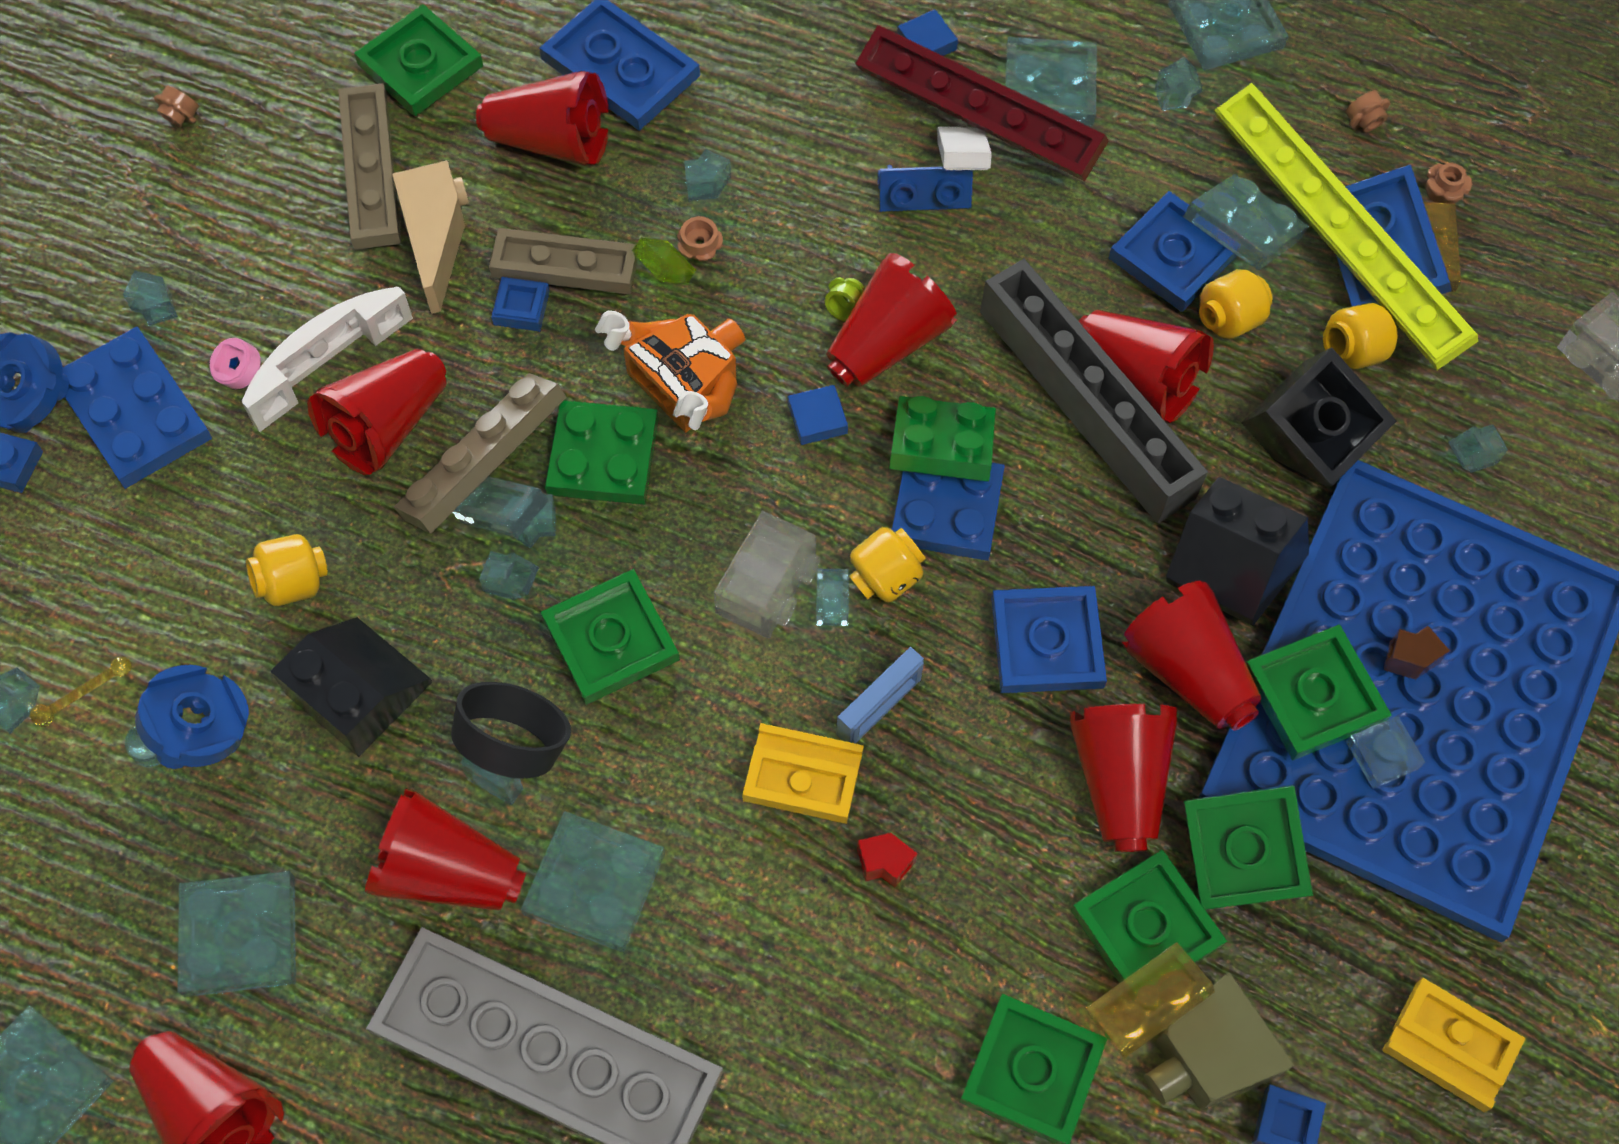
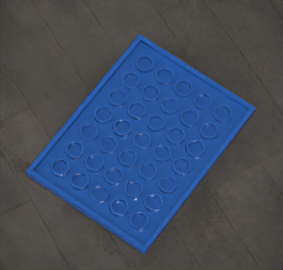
(1491, 719)

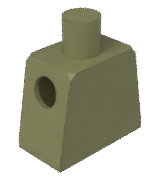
(1217, 1050)

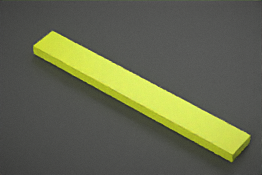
(1347, 227)

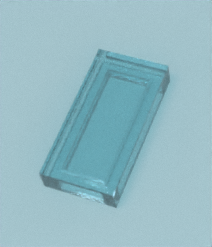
(501, 506)

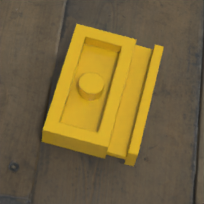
(803, 773)
(1454, 1044)

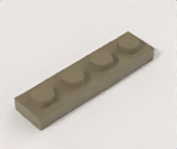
(369, 166)
(479, 452)

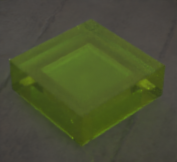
(663, 260)

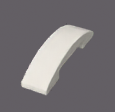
(316, 342)

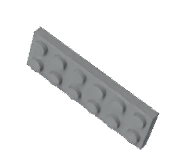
(542, 1047)

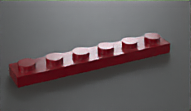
(982, 103)

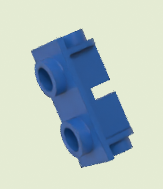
(924, 188)

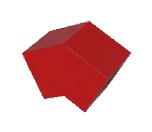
(885, 858)

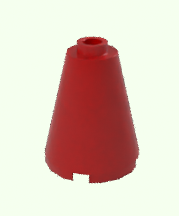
(550, 117)
(889, 322)
(1154, 357)
(377, 408)
(1196, 655)
(1126, 769)
(441, 860)
(199, 1096)

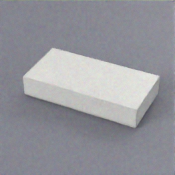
(964, 148)

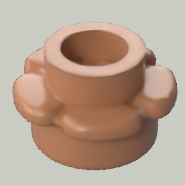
(176, 106)
(1368, 111)
(1447, 183)
(699, 229)

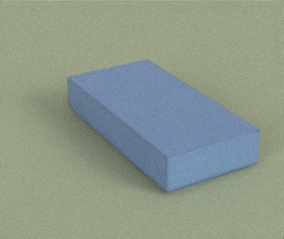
(880, 697)

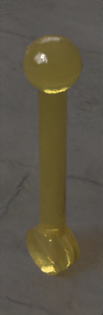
(44, 715)

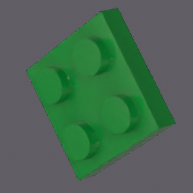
(419, 59)
(943, 438)
(602, 452)
(610, 636)
(1317, 692)
(1248, 847)
(1144, 916)
(1034, 1070)

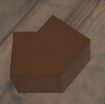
(1414, 653)

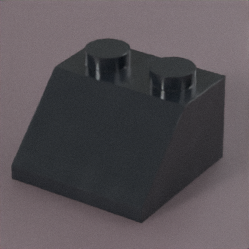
(1320, 419)
(1240, 549)
(350, 682)

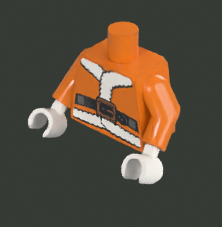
(679, 363)

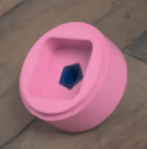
(234, 363)

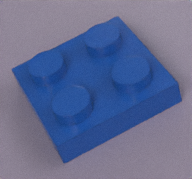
(1171, 253)
(949, 512)
(1048, 639)

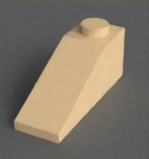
(434, 223)

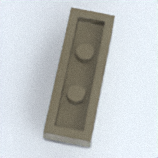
(564, 260)

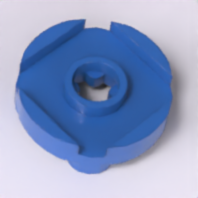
(40, 382)
(185, 743)

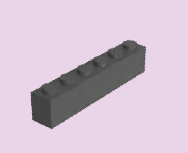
(1092, 391)

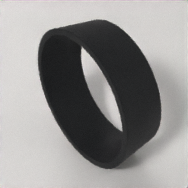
(515, 706)

